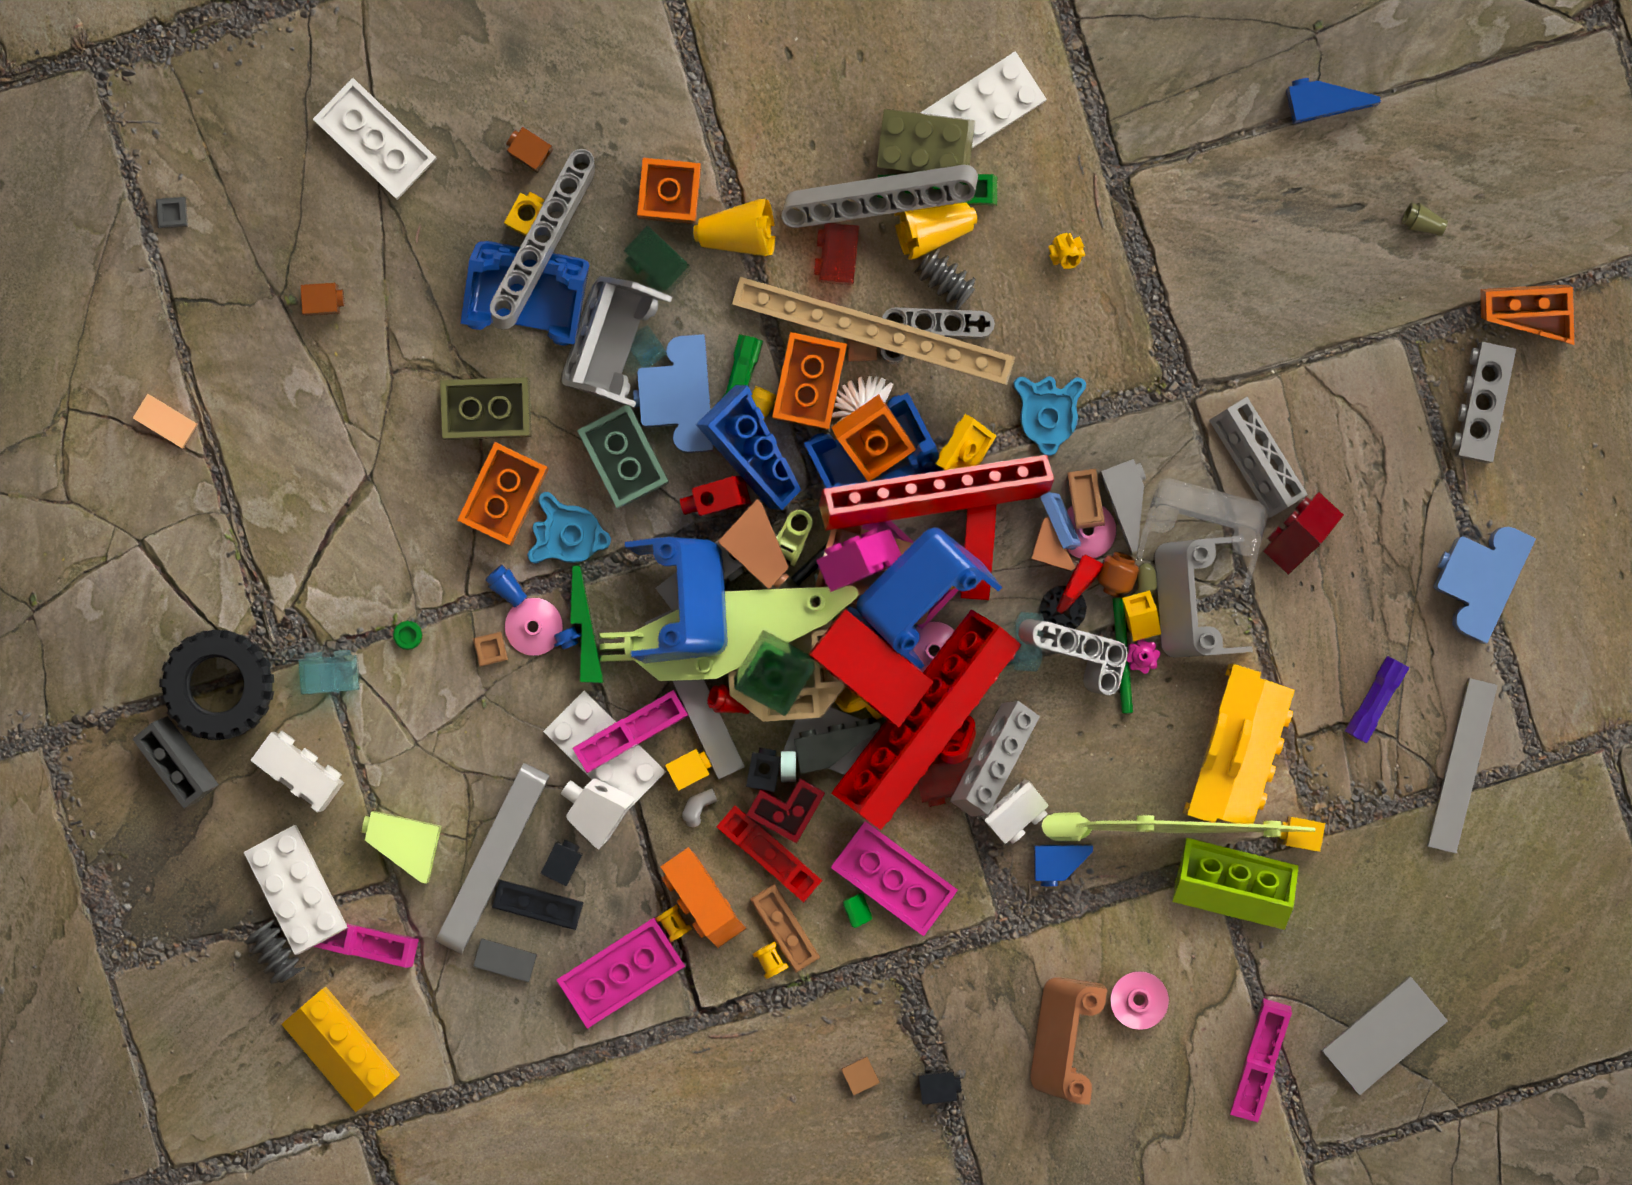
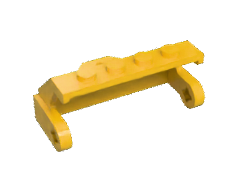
(1241, 748)

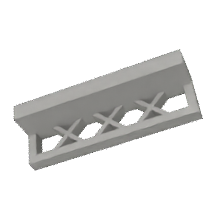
(1255, 459)

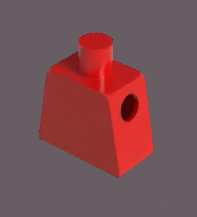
(727, 495)

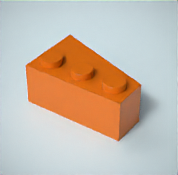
(701, 898)

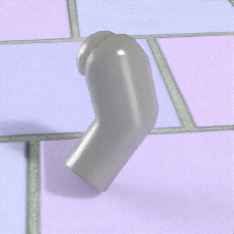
(694, 807)

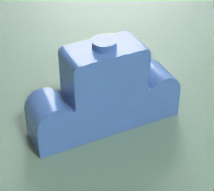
(678, 393)
(1482, 578)

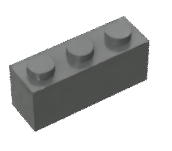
(175, 762)

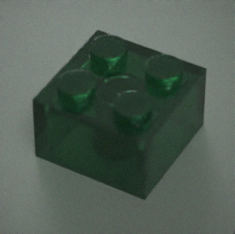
(657, 261)
(774, 673)

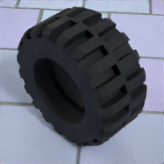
(178, 675)

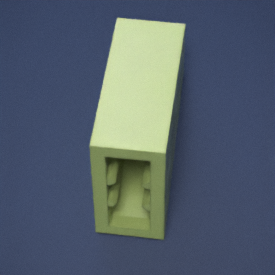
(404, 841)

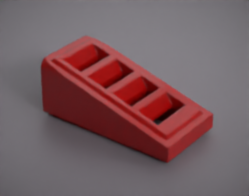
(1081, 578)

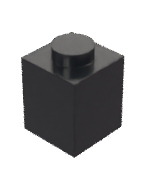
(562, 862)
(939, 1086)

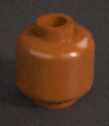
(1118, 574)

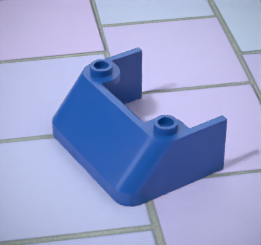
(916, 584)
(700, 597)

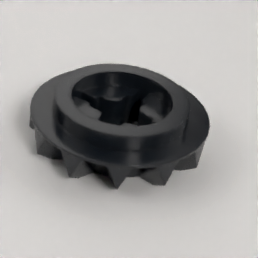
(1049, 606)

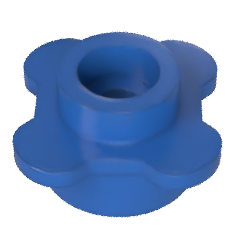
(567, 638)

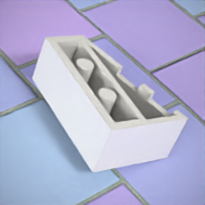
(298, 770)

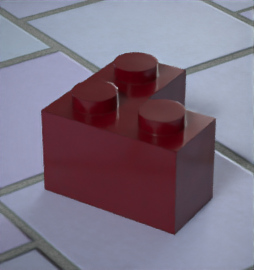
(1302, 532)
(790, 817)

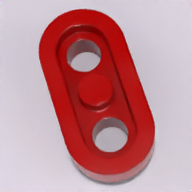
(960, 744)

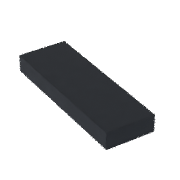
(537, 904)

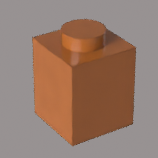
(528, 149)
(321, 299)

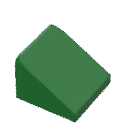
(857, 910)

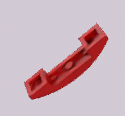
(980, 542)
(769, 853)

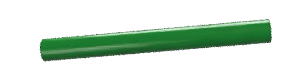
(1121, 636)

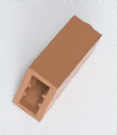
(756, 546)

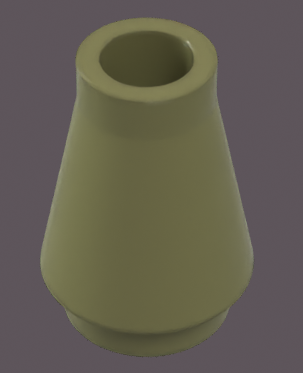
(1422, 219)

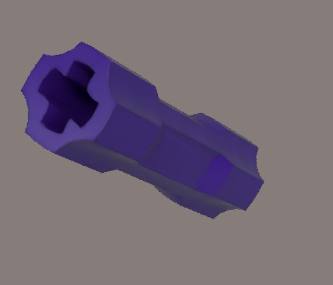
(1367, 716)

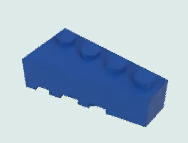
(746, 443)

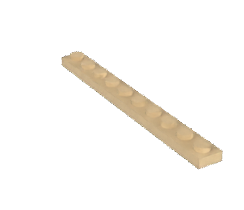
(873, 330)

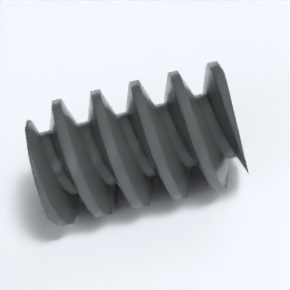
(946, 278)
(274, 953)

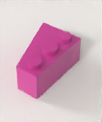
(858, 558)

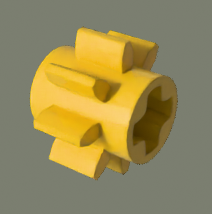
(1066, 250)

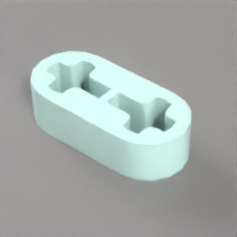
(788, 766)

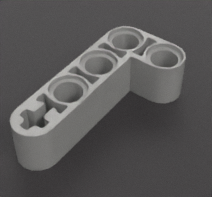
(937, 318)
(1072, 645)

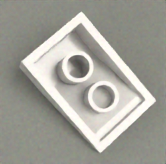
(1016, 811)

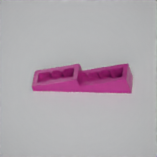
(630, 731)
(373, 945)
(1261, 1060)

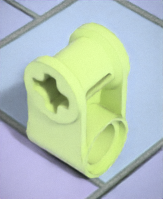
(792, 538)

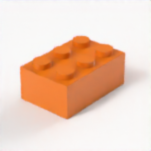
(809, 381)
(503, 494)

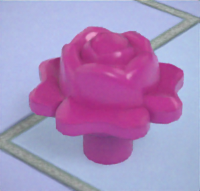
(1143, 656)

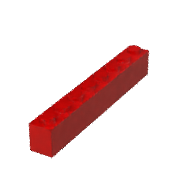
(935, 492)

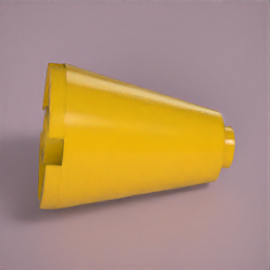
(933, 227)
(739, 229)

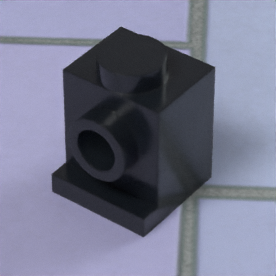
(760, 780)

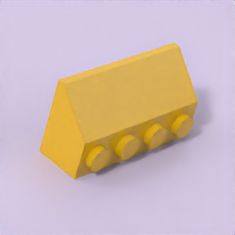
(340, 1049)

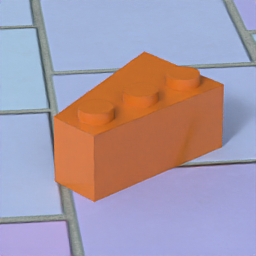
(1533, 309)

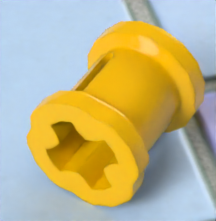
(673, 923)
(770, 960)

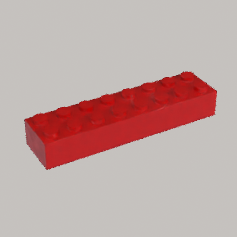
(902, 755)

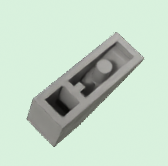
(1125, 493)

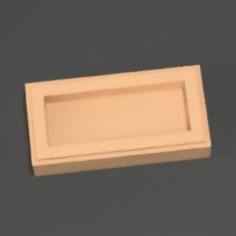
(165, 421)

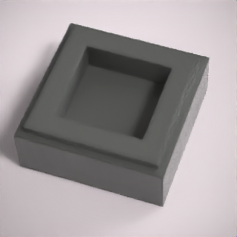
(172, 212)

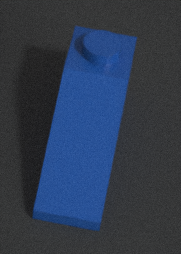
(1320, 100)

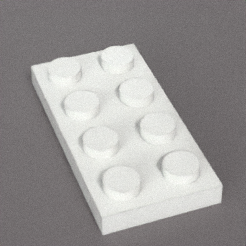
(992, 98)
(374, 138)
(630, 772)
(295, 890)

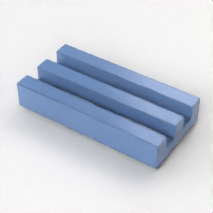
(1061, 520)

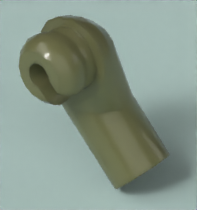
(1146, 579)

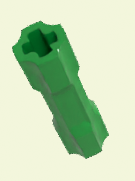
(745, 359)

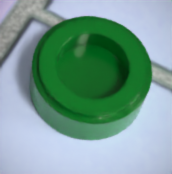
(408, 635)

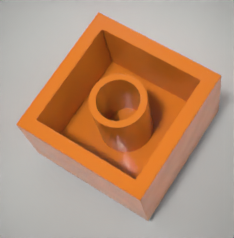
(669, 190)
(873, 438)

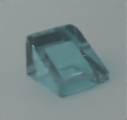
(647, 347)

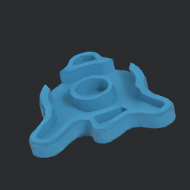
(1048, 412)
(567, 534)

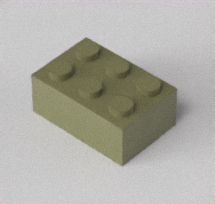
(923, 141)
(485, 408)

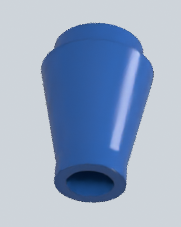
(505, 584)

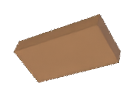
(1086, 499)

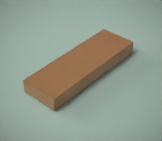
(785, 928)

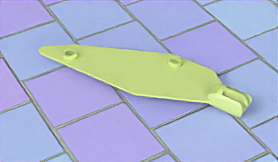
(748, 612)
(1074, 827)

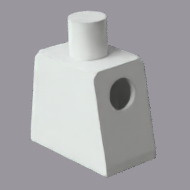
(596, 809)

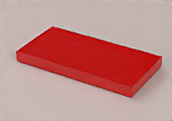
(871, 668)

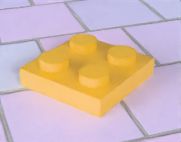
(967, 445)

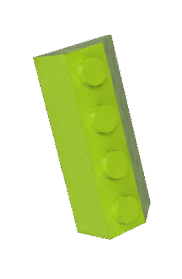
(1236, 883)

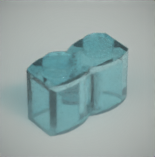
(1027, 657)
(329, 673)

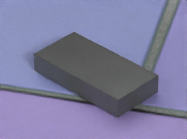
(505, 960)

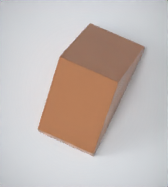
(1049, 549)

